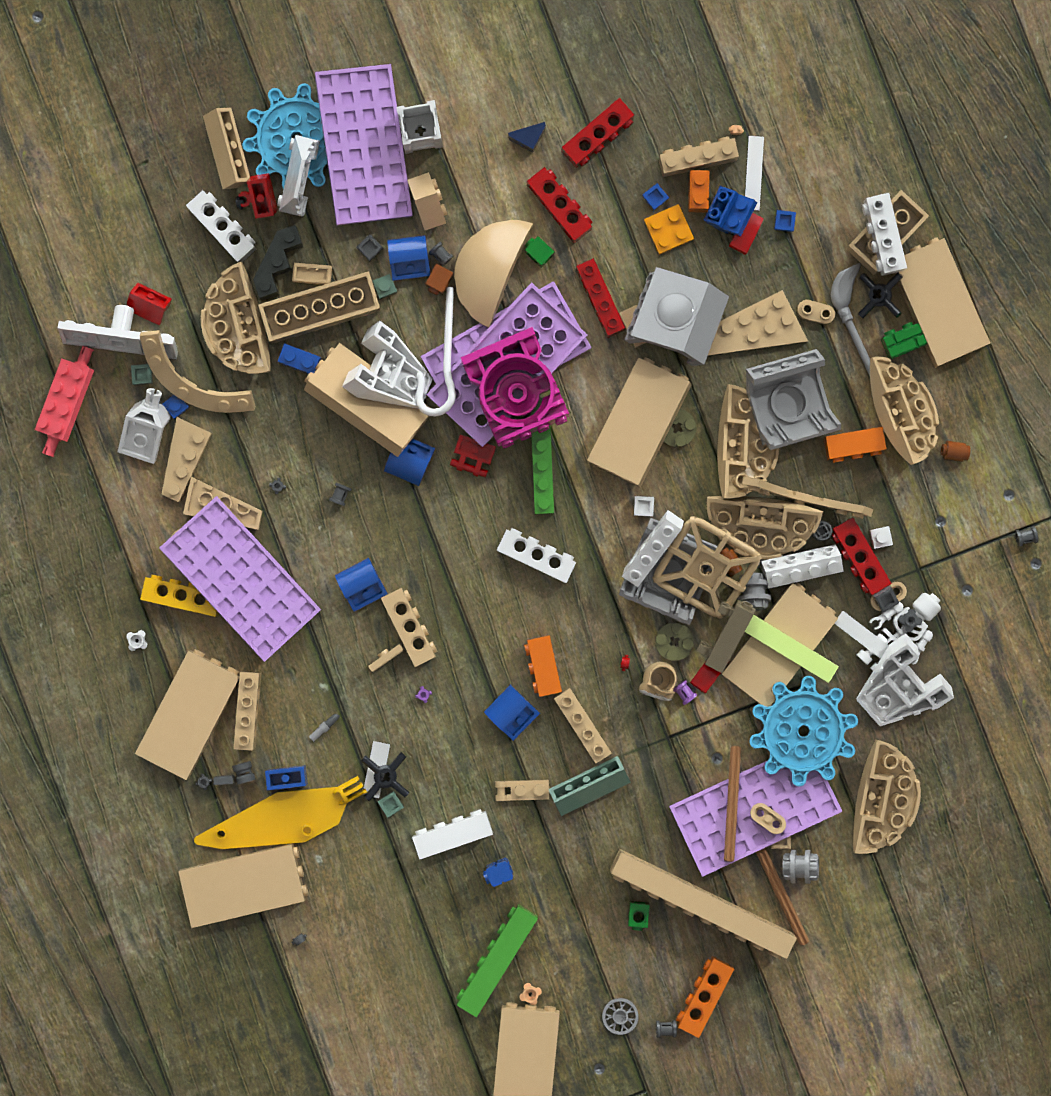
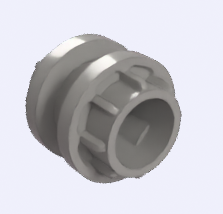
(755, 592)
(800, 866)

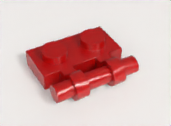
(471, 449)

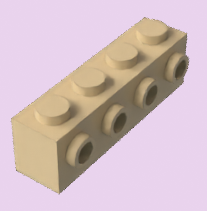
(226, 148)
(698, 157)

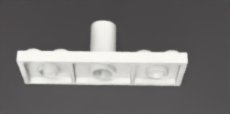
(115, 338)

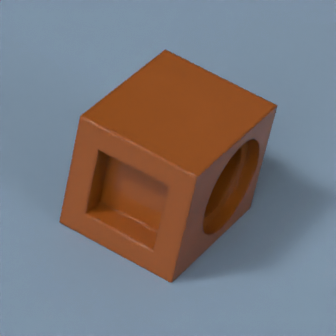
(439, 280)

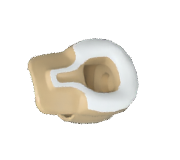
(659, 681)

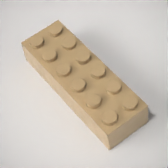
(319, 307)

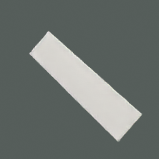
(754, 169)
(861, 634)

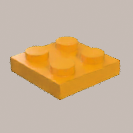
(668, 229)

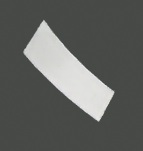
(379, 756)

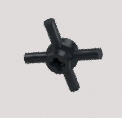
(884, 291)
(377, 777)

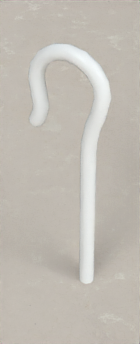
(446, 365)

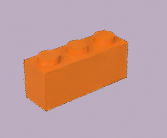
(855, 444)
(543, 666)

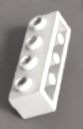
(885, 234)
(802, 566)
(453, 834)

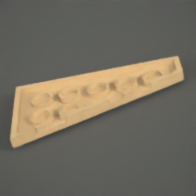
(758, 327)

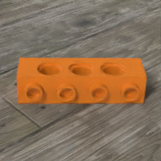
(695, 1025)

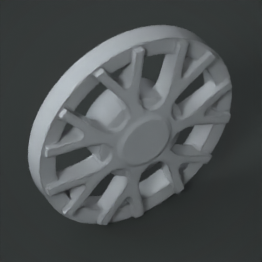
(620, 1016)

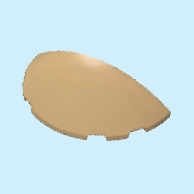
(487, 265)
(235, 324)
(903, 409)
(740, 445)
(764, 523)
(885, 799)

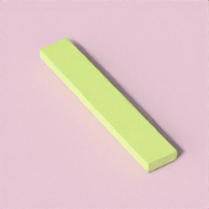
(791, 649)

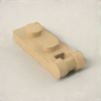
(523, 790)

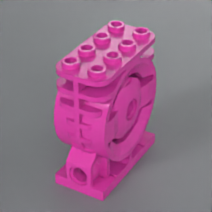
(552, 407)

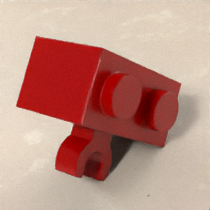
(260, 195)

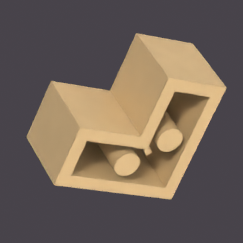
(427, 198)

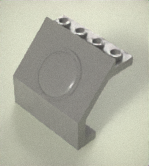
(678, 314)
(790, 400)
(658, 599)

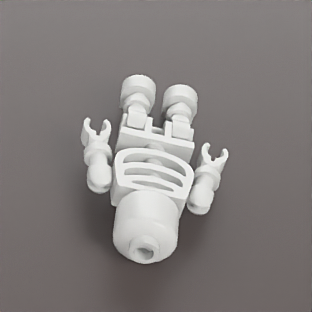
(926, 609)

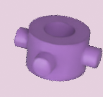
(423, 694)

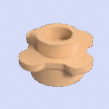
(535, 993)

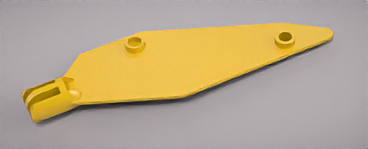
(283, 818)

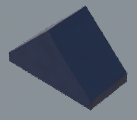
(528, 136)

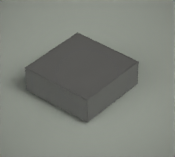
(369, 247)
(886, 599)
(221, 780)

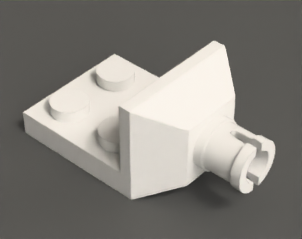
(144, 428)

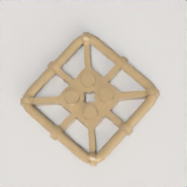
(702, 556)

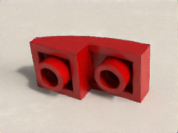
(744, 242)
(705, 678)

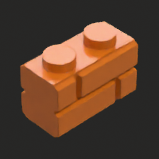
(698, 191)

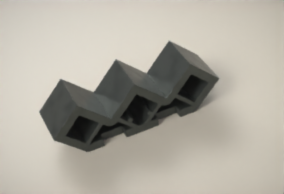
(276, 261)

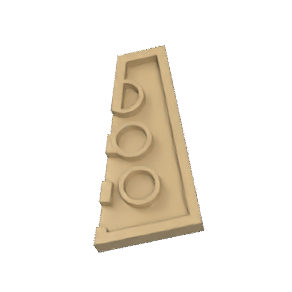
(184, 455)
(201, 494)

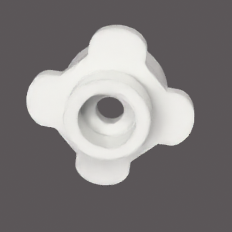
(135, 645)

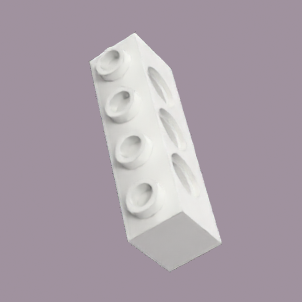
(199, 206)
(652, 548)
(566, 561)

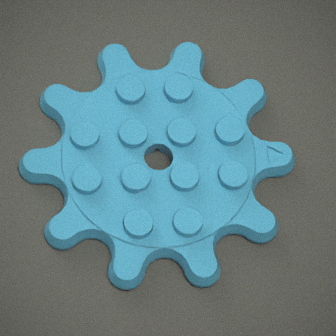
(278, 126)
(806, 752)

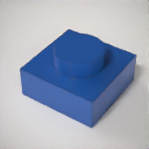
(655, 196)
(785, 221)
(175, 406)

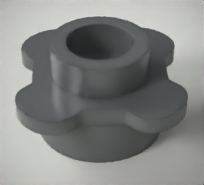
(904, 619)

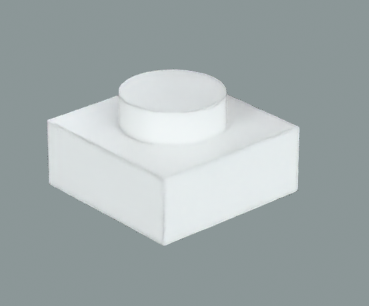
(643, 506)
(881, 537)

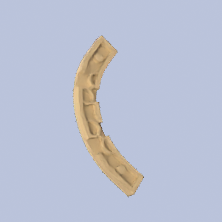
(184, 389)
(841, 508)

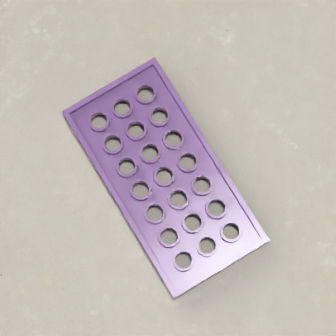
(505, 324)

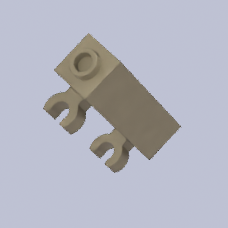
(730, 635)

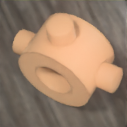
(736, 130)

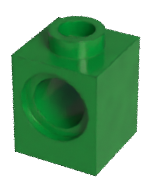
(539, 251)
(635, 906)

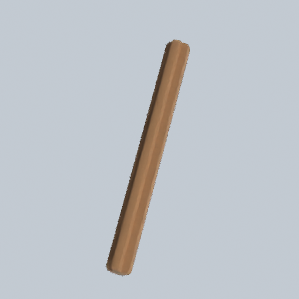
(732, 803)
(782, 896)

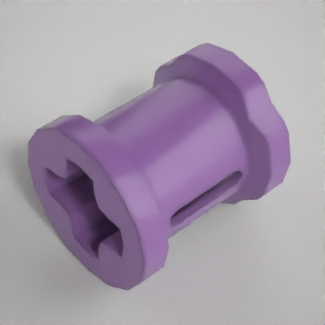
(684, 692)

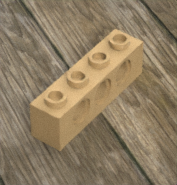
(391, 602)
(247, 710)
(582, 725)

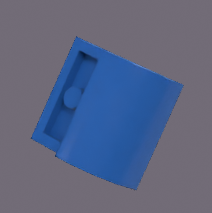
(730, 211)
(408, 257)
(411, 462)
(361, 584)
(511, 712)

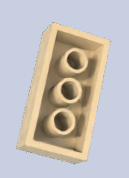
(908, 219)

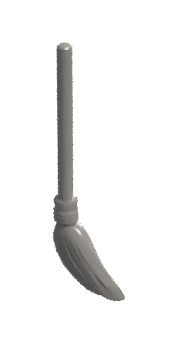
(841, 297)

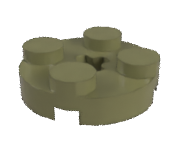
(688, 432)
(663, 639)

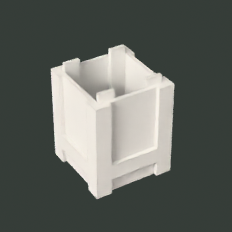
(414, 117)

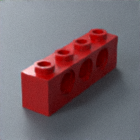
(616, 110)
(573, 231)
(600, 298)
(880, 579)

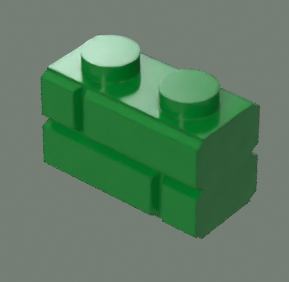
(903, 341)

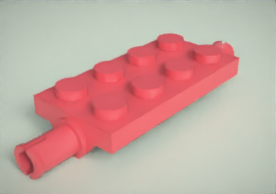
(64, 400)

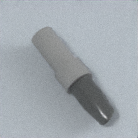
(324, 727)

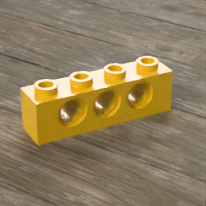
(151, 594)

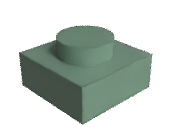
(384, 286)
(141, 374)
(390, 804)

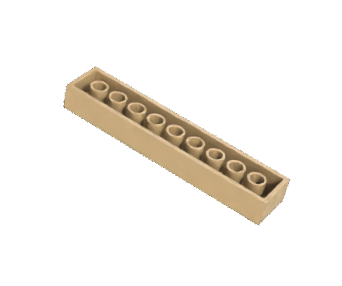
(703, 904)

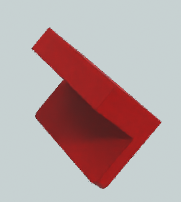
(148, 303)

